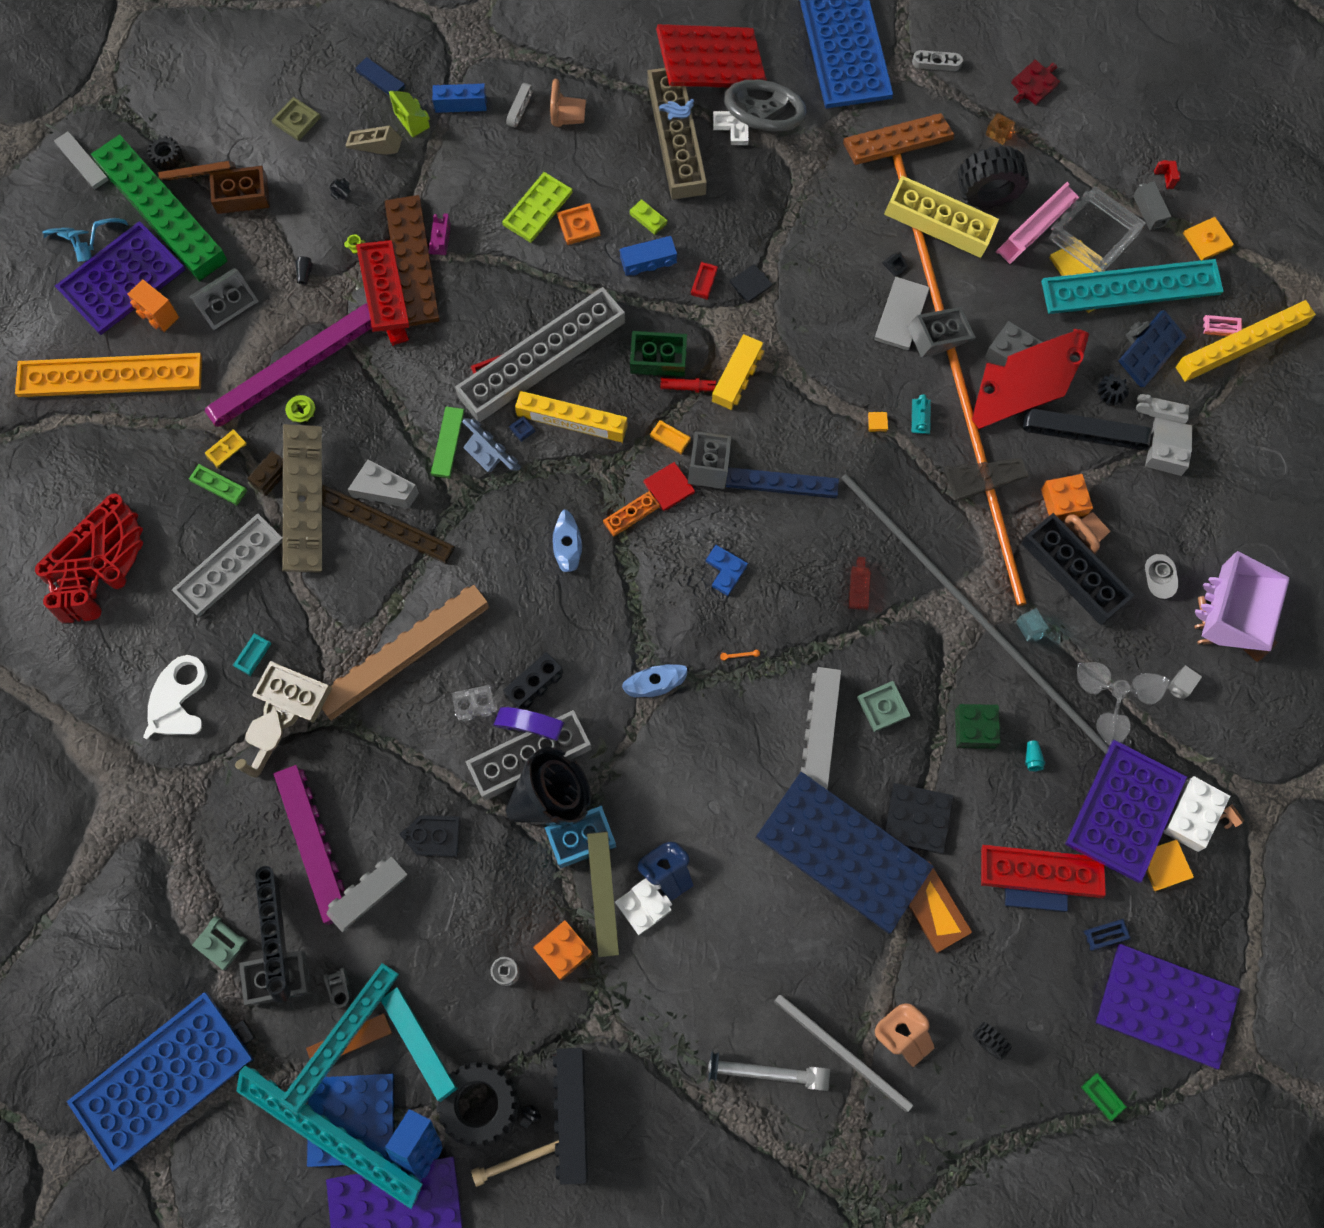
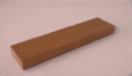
(371, 1031)

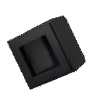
(896, 263)

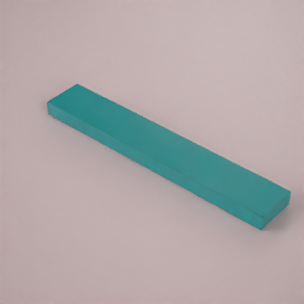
(419, 1045)

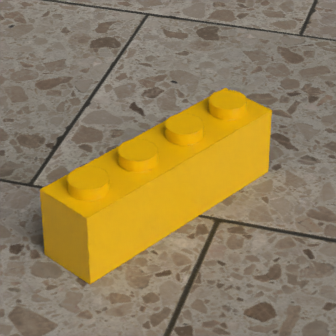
(737, 372)

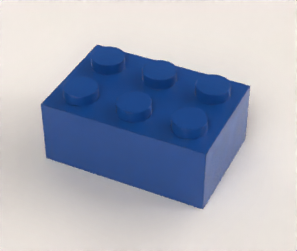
(414, 1145)

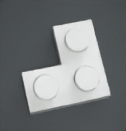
(725, 121)

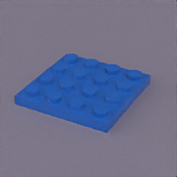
(358, 1105)

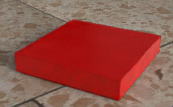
(669, 486)

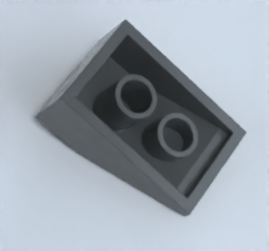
(940, 331)
(709, 460)

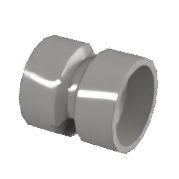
(505, 971)

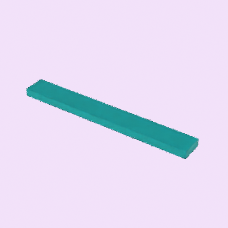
(338, 1039)

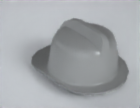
(1161, 576)

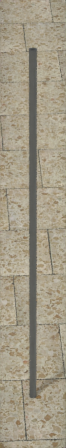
(976, 614)

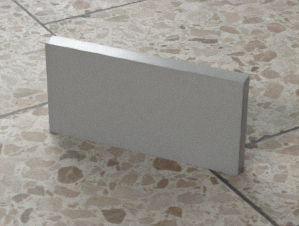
(902, 306)

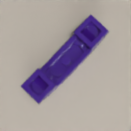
(528, 721)

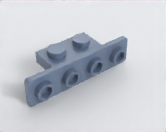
(486, 450)

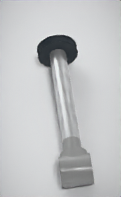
(813, 1077)

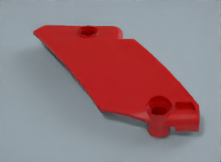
(1029, 378)

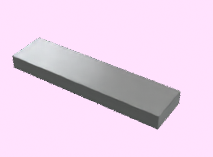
(81, 160)

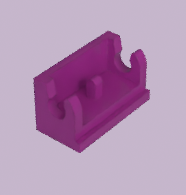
(440, 235)

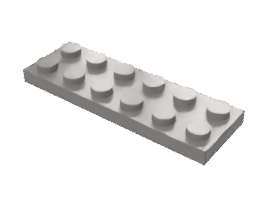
(227, 565)

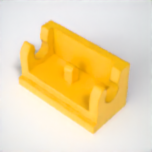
(225, 448)

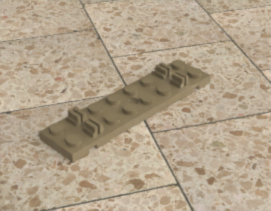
(302, 478)

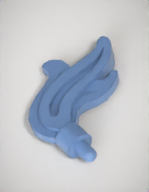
(677, 111)

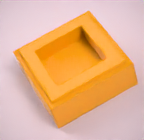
(877, 422)

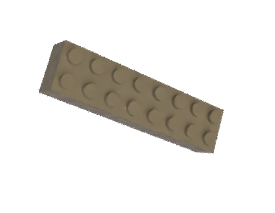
(676, 139)

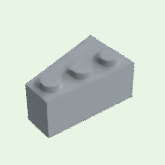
(382, 486)

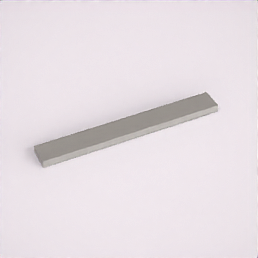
(843, 1053)

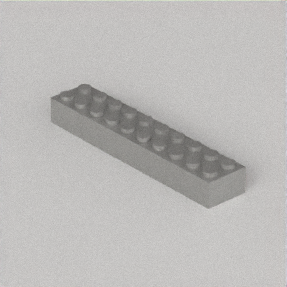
(540, 354)

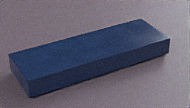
(379, 76)
(1036, 900)

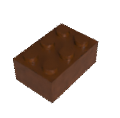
(239, 189)

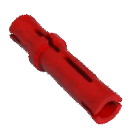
(688, 384)

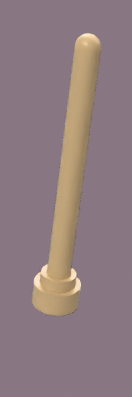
(482, 1175)

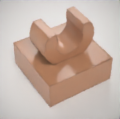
(1233, 816)

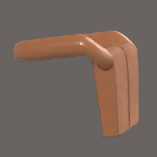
(565, 109)
(1088, 530)
(914, 1046)

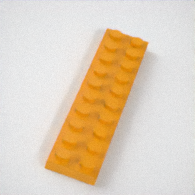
(108, 375)

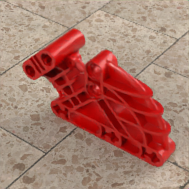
(74, 595)

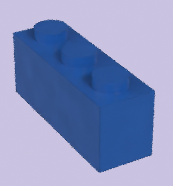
(459, 98)
(648, 256)

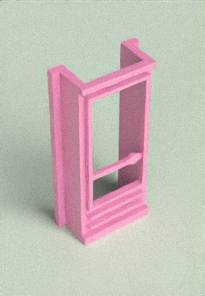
(1037, 223)

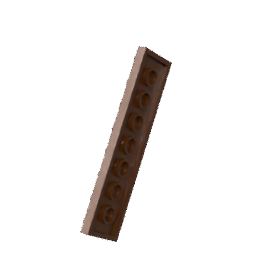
(412, 258)

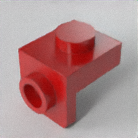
(1170, 171)

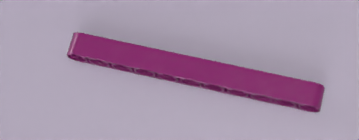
(289, 367)

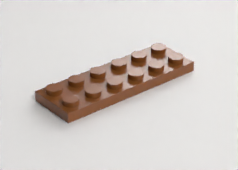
(898, 139)

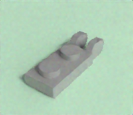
(1162, 408)

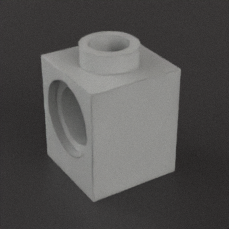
(1184, 682)

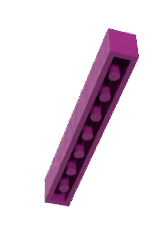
(310, 838)

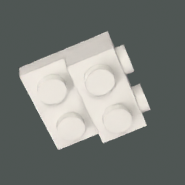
(644, 906)

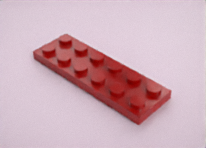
(382, 286)
(1042, 871)

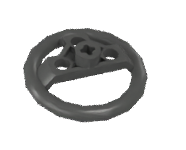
(760, 112)

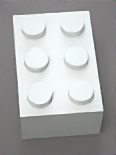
(1196, 814)

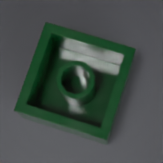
(977, 726)

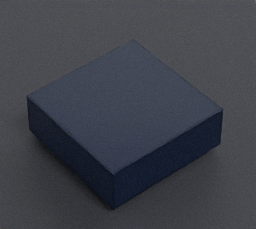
(522, 428)

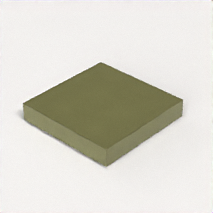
(296, 118)

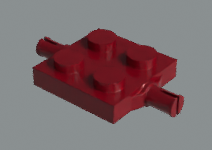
(1035, 82)

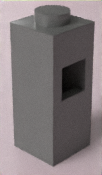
(1152, 205)

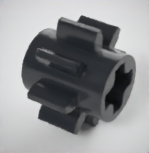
(339, 189)

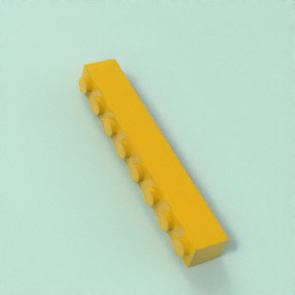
(1245, 340)

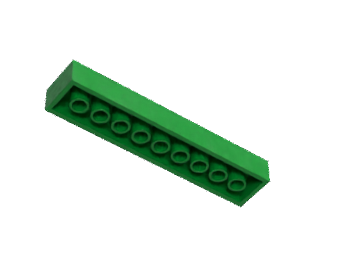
(159, 208)

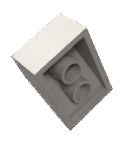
(1170, 446)

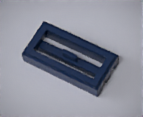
(1090, 939)

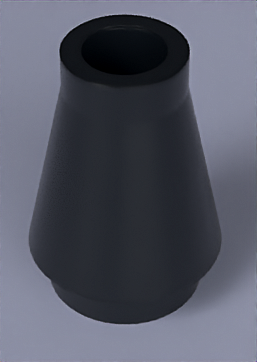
(303, 269)

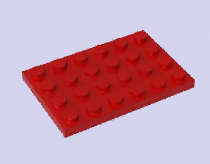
(709, 55)

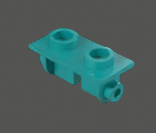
(921, 415)

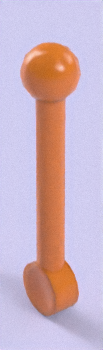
(724, 656)

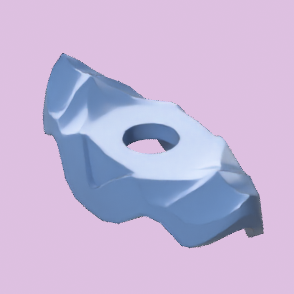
(567, 556)
(640, 685)

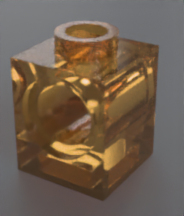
(1000, 128)

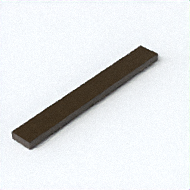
(386, 525)

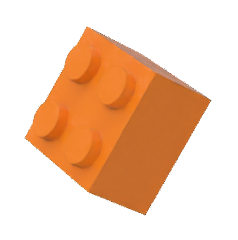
(153, 306)
(1067, 497)
(563, 950)

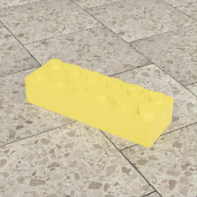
(941, 216)

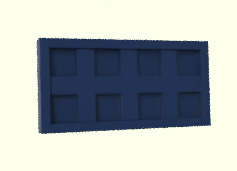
(1152, 348)

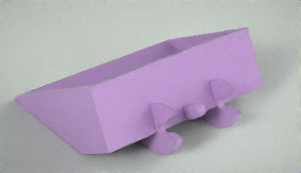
(1243, 604)

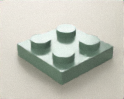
(883, 706)

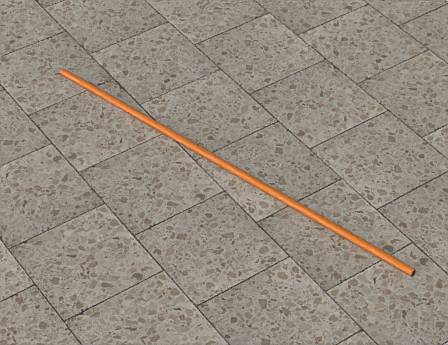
(967, 408)

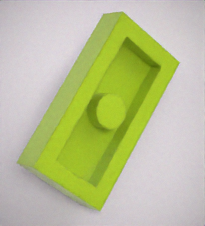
(648, 217)

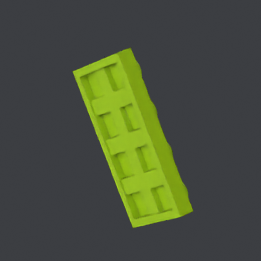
(537, 207)

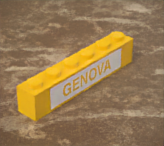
(571, 416)

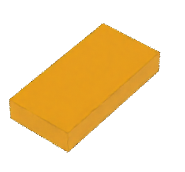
(670, 437)

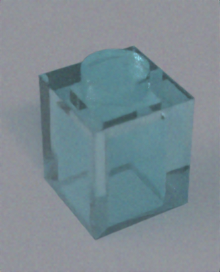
(1032, 625)

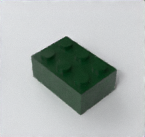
(658, 354)

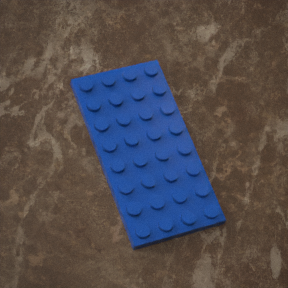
(846, 51)
(159, 1081)

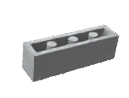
(366, 894)

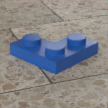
(730, 569)

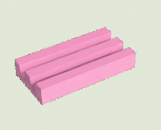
(1221, 329)

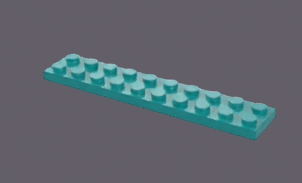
(1132, 286)
(331, 1138)

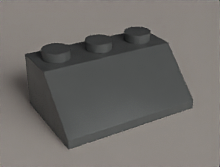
(224, 298)

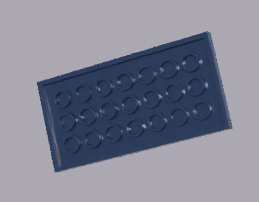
(845, 852)

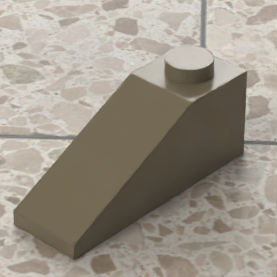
(375, 140)

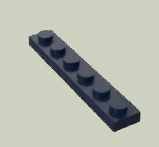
(782, 482)

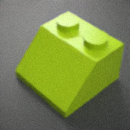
(409, 112)

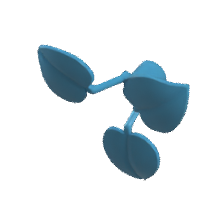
(82, 250)

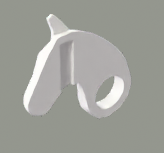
(164, 707)

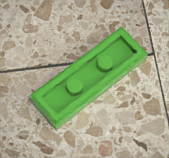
(217, 484)

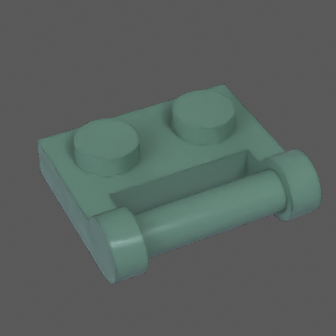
(215, 948)

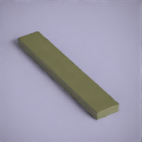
(602, 894)

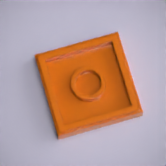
(578, 224)

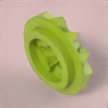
(304, 402)

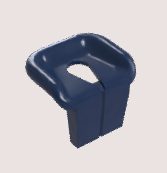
(671, 881)

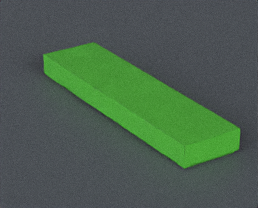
(447, 442)

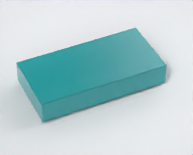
(252, 654)

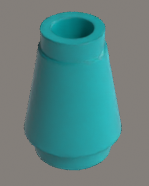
(1034, 757)

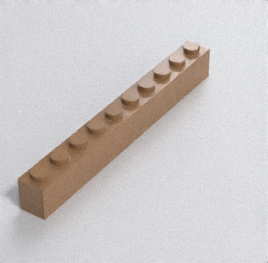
(404, 650)

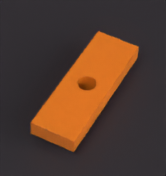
(622, 519)

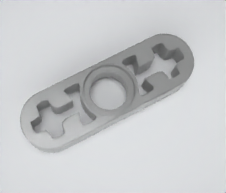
(949, 66)
(519, 105)

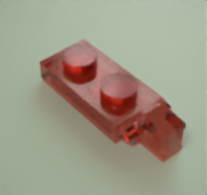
(859, 586)

